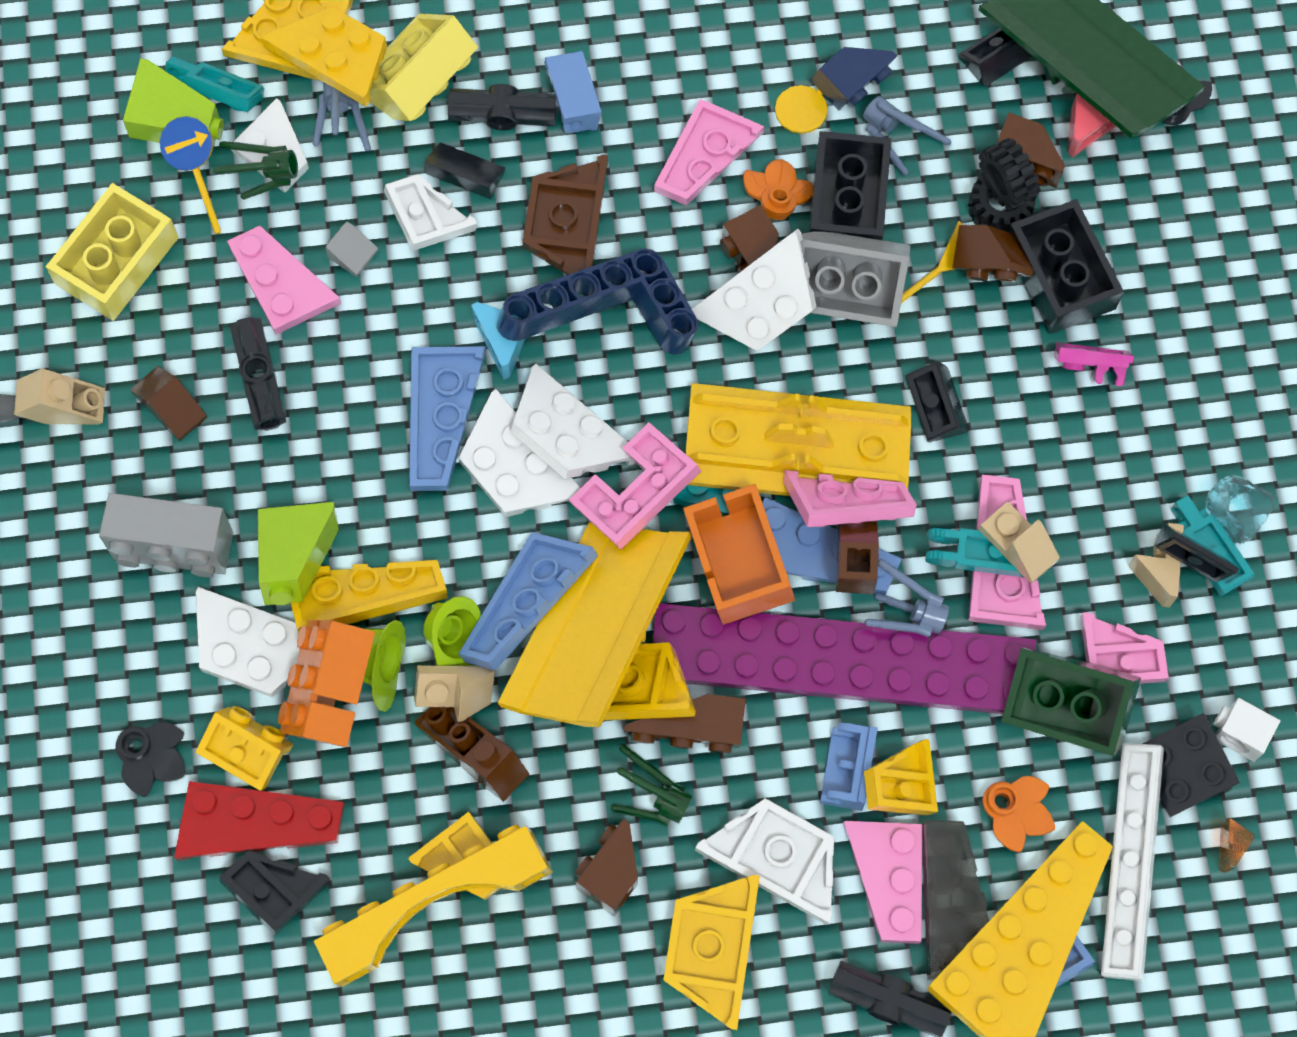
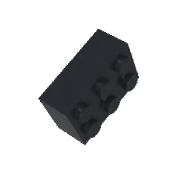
(850, 184)
(1069, 267)

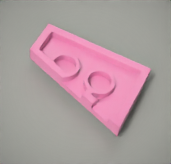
(704, 151)
(280, 281)
(835, 502)
(891, 875)

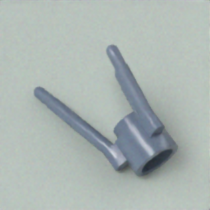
(337, 103)
(886, 117)
(928, 614)

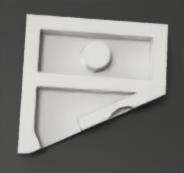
(273, 130)
(425, 213)

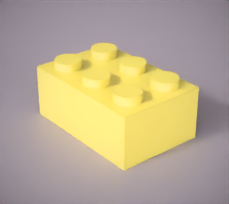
(112, 251)

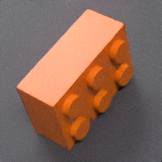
(739, 555)
(327, 670)

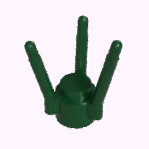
(279, 166)
(671, 799)

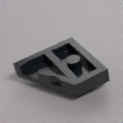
(272, 888)

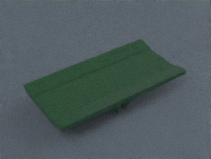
(1098, 59)

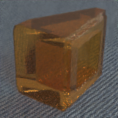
(1233, 844)

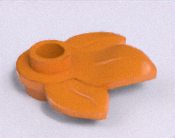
(777, 189)
(1024, 811)

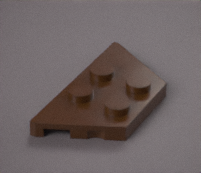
(566, 215)

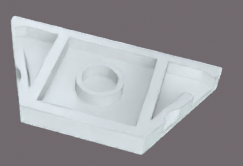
(762, 297)
(565, 429)
(507, 467)
(244, 643)
(781, 849)

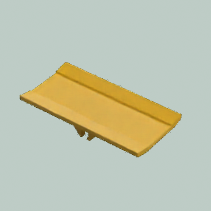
(758, 434)
(594, 630)

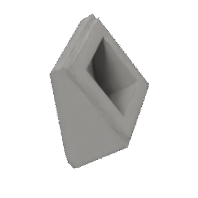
(351, 249)

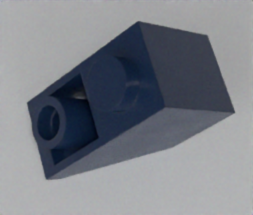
(850, 71)

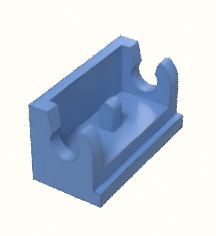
(574, 91)
(847, 759)

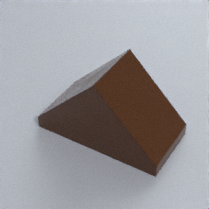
(169, 402)

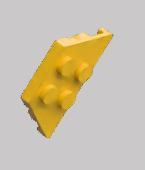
(332, 50)
(652, 687)
(712, 947)

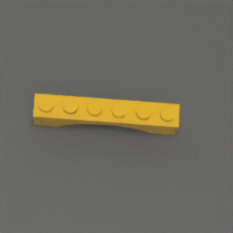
(360, 944)

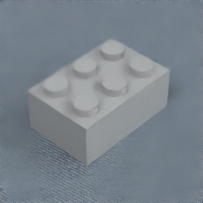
(166, 535)

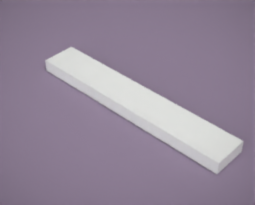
(1132, 862)

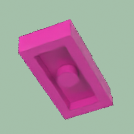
(1077, 356)

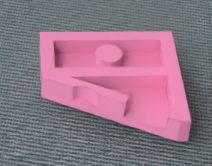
(1123, 649)

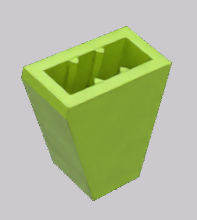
(161, 98)
(293, 548)

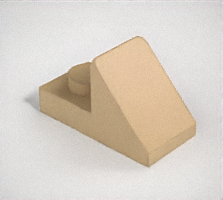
(1021, 543)
(1159, 574)
(459, 687)

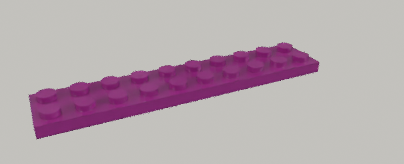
(841, 659)

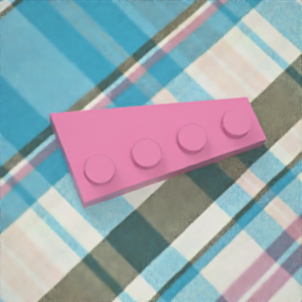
(1003, 597)

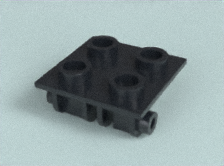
(1192, 765)

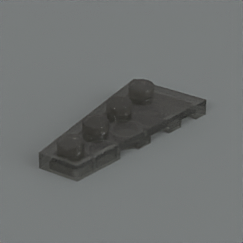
(951, 893)

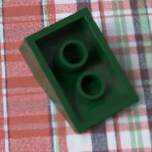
(1071, 700)

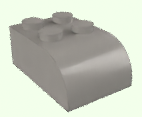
(856, 276)

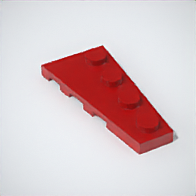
(240, 819)

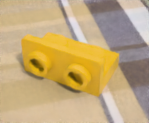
(243, 746)

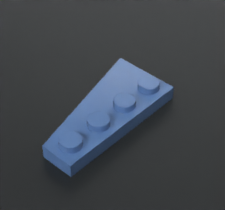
(440, 406)
(813, 550)
(526, 594)

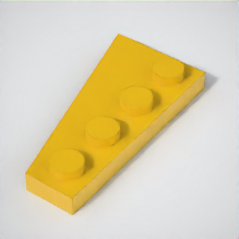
(369, 592)

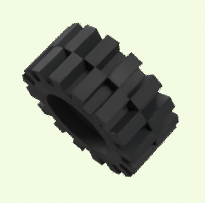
(1009, 173)
(987, 215)

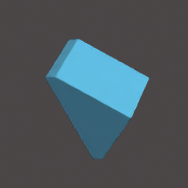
(502, 350)

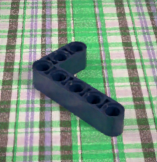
(601, 295)

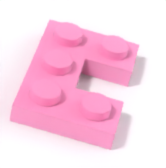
(664, 476)

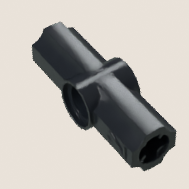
(502, 107)
(261, 392)
(889, 999)

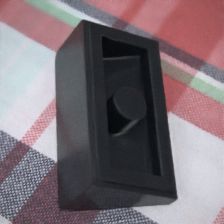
(993, 57)
(464, 170)
(937, 402)
(1194, 554)

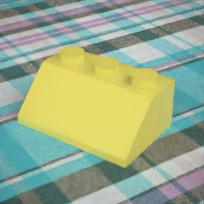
(420, 65)

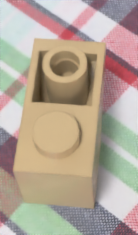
(58, 399)

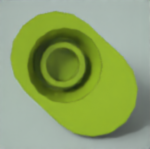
(449, 628)
(385, 662)

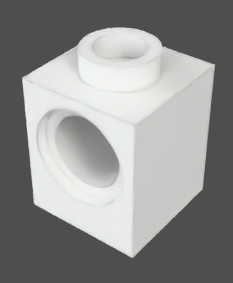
(1245, 729)

